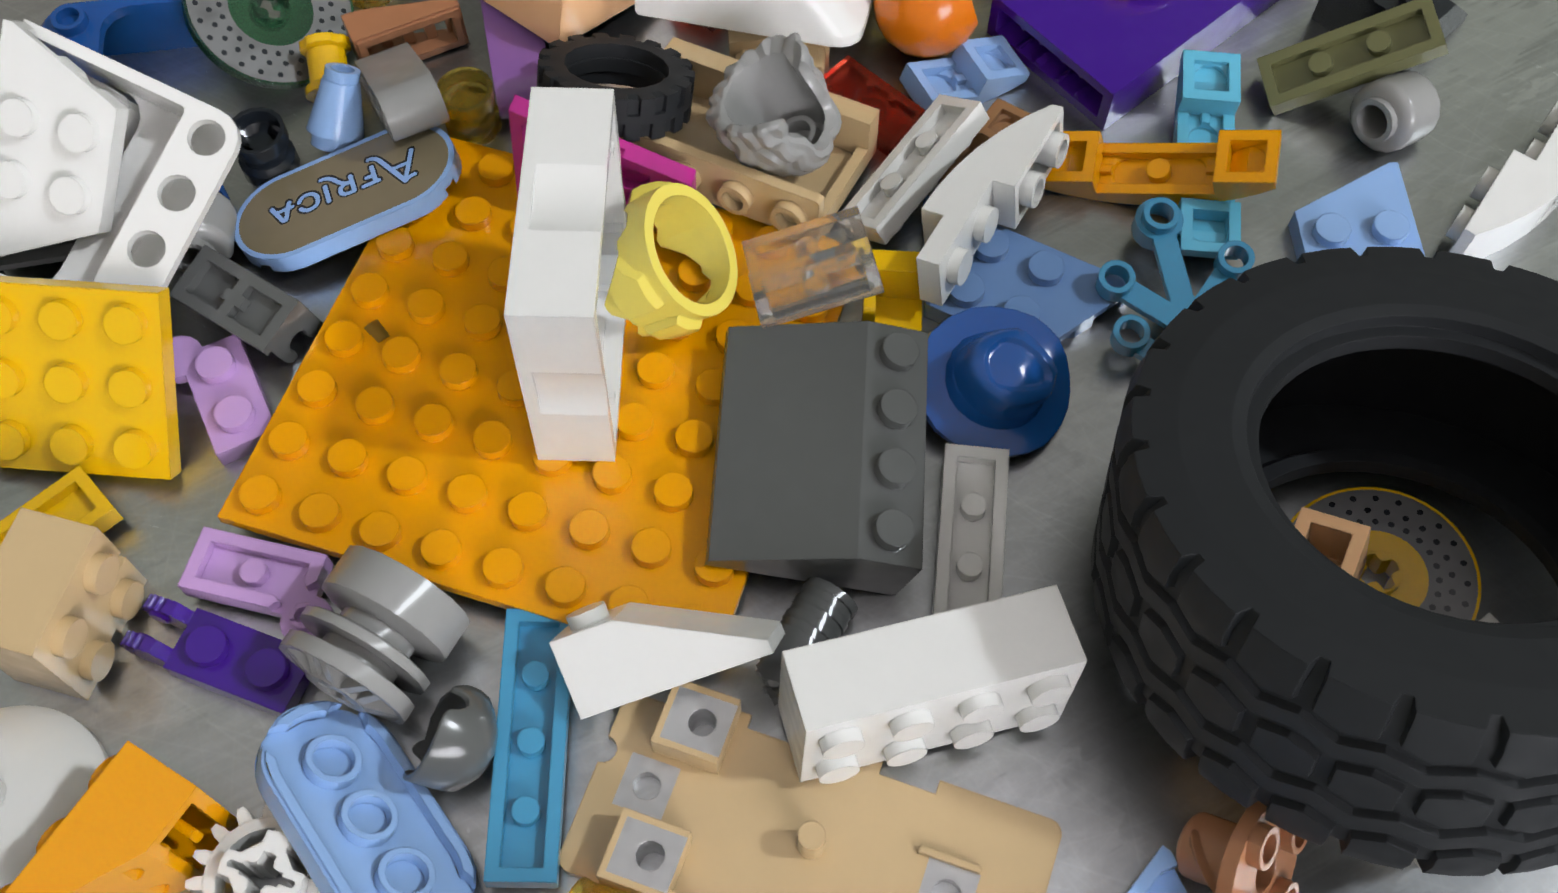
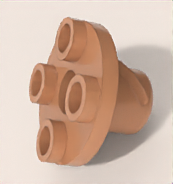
(1239, 855)

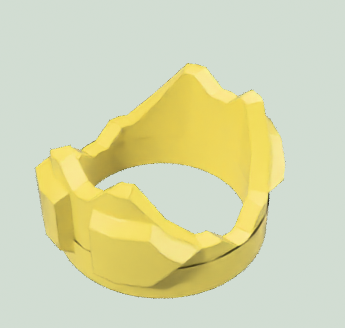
(685, 225)

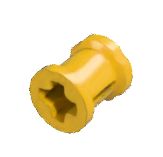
(320, 50)

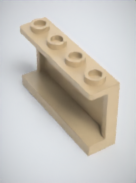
(750, 192)

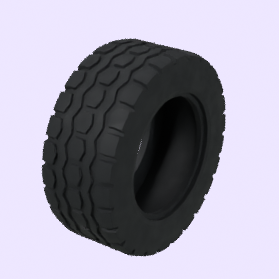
(1268, 655)

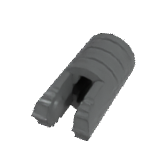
(815, 616)

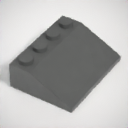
(821, 454)

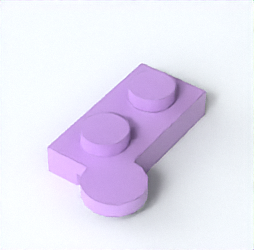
(224, 392)
(256, 576)

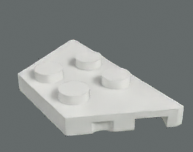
(55, 146)

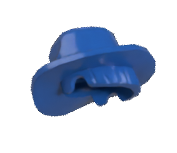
(996, 380)

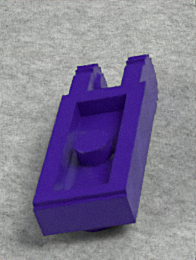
(221, 657)

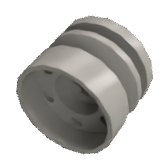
(382, 622)

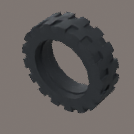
(658, 76)

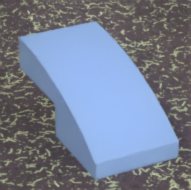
(975, 71)

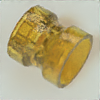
(470, 105)

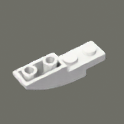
(986, 190)
(1511, 198)

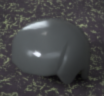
(457, 741)

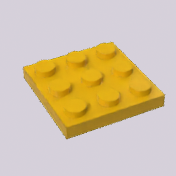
(87, 378)

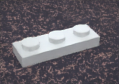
(917, 165)
(971, 527)

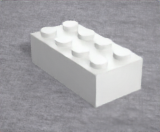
(928, 684)

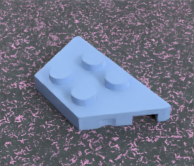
(1358, 216)

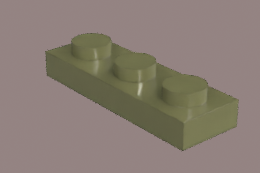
(1352, 55)

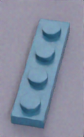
(528, 758)

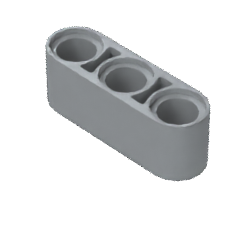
(402, 91)

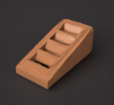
(393, 25)

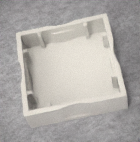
(562, 270)

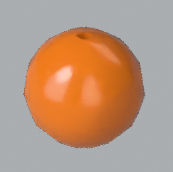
(925, 26)

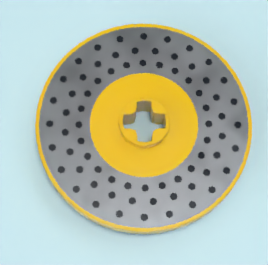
(1414, 546)

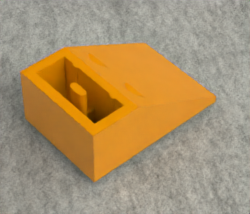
(126, 833)

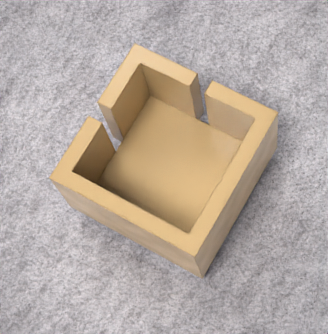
(62, 602)

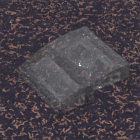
(811, 267)

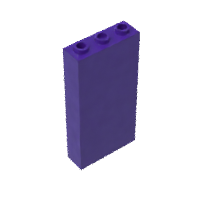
(1114, 51)

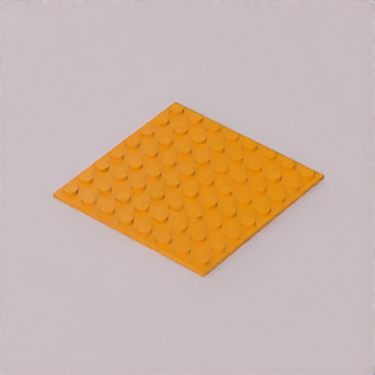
(431, 444)

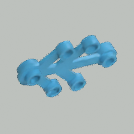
(1173, 273)

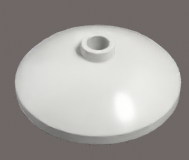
(42, 777)

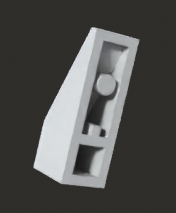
(651, 648)

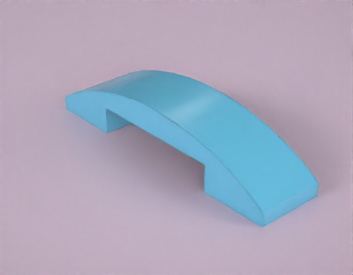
(1205, 104)

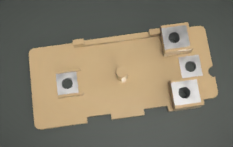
(746, 824)

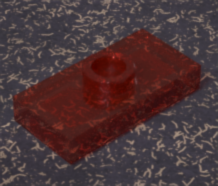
(860, 84)

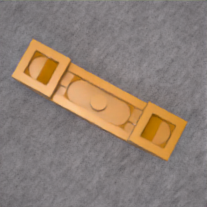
(1131, 173)

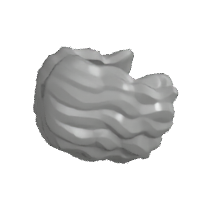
(775, 109)

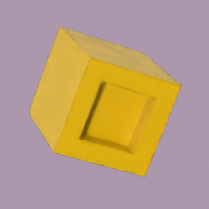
(901, 301)

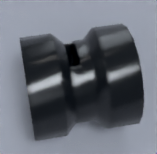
(264, 146)

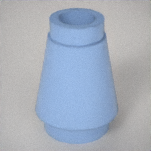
(337, 109)

